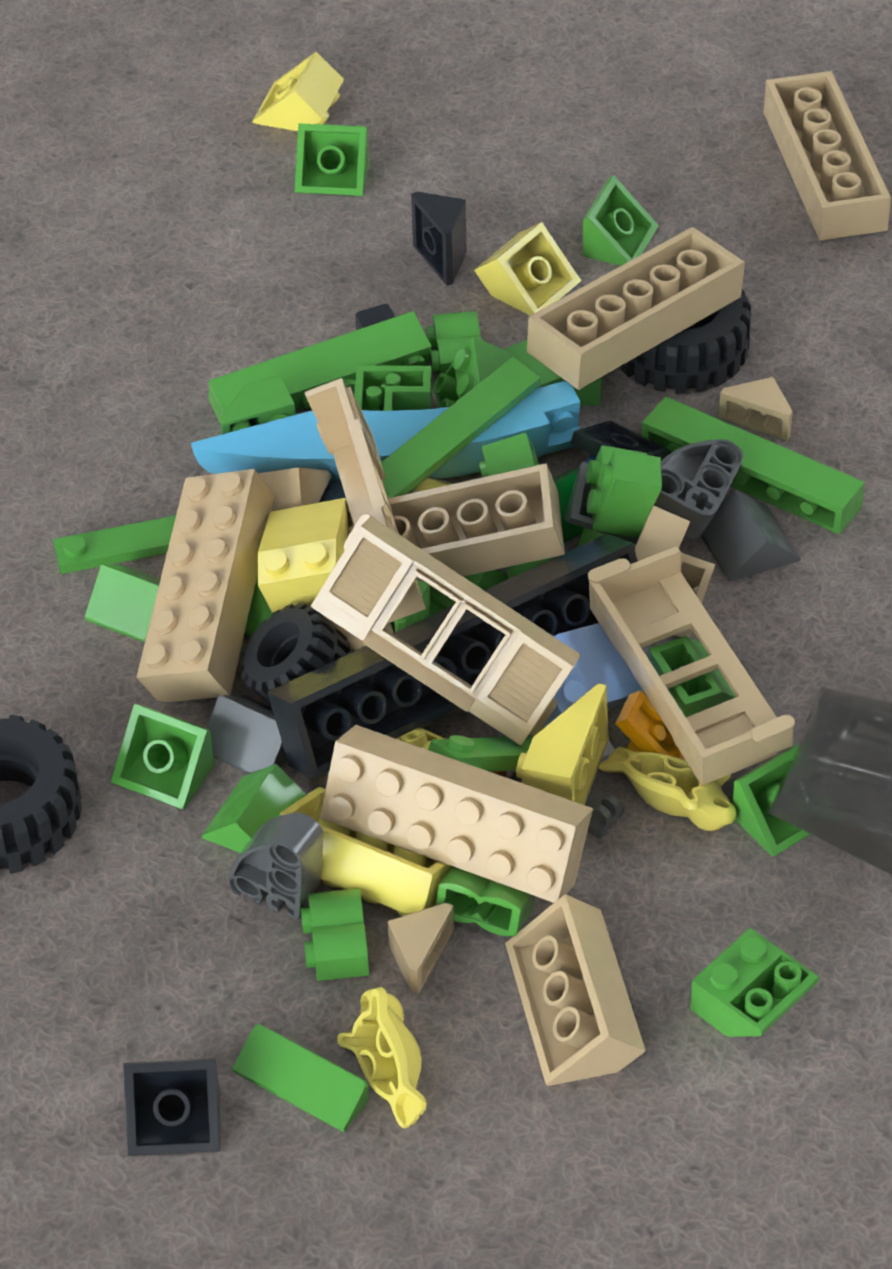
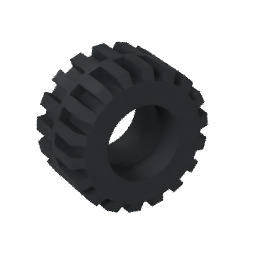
(290, 647)

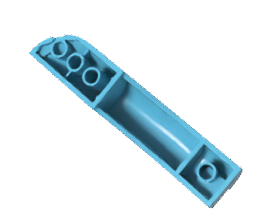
(546, 416)

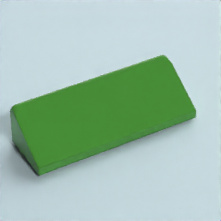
(301, 1077)

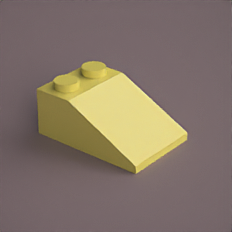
(300, 551)
(569, 749)

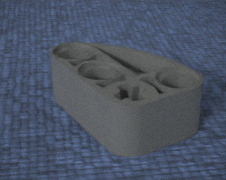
(697, 481)
(281, 863)

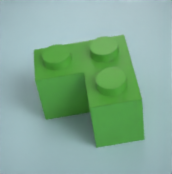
(393, 388)
(622, 490)

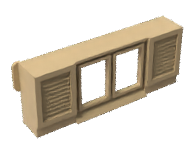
(358, 464)
(654, 601)
(518, 680)

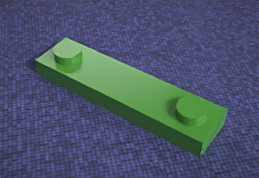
(113, 544)
(484, 753)

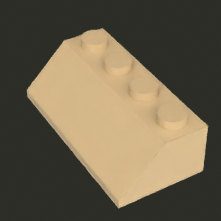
(574, 993)

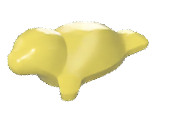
(673, 788)
(387, 1054)

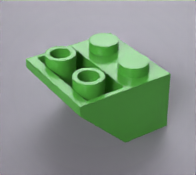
(468, 370)
(258, 404)
(698, 692)
(749, 986)

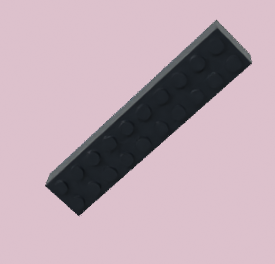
(385, 699)

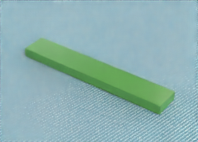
(457, 426)

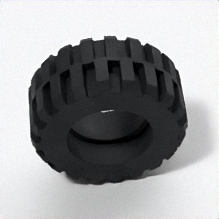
(699, 354)
(51, 805)

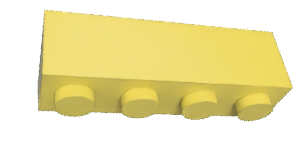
(376, 867)

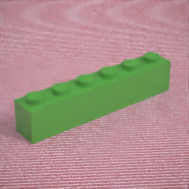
(386, 343)
(767, 469)

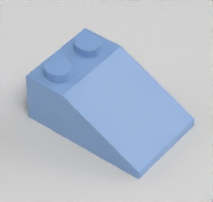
(596, 665)

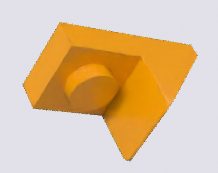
(645, 727)

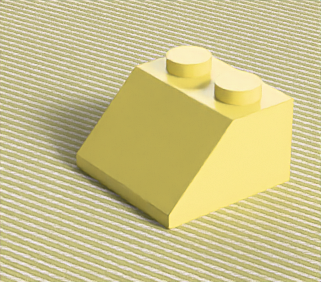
(301, 95)
(528, 271)

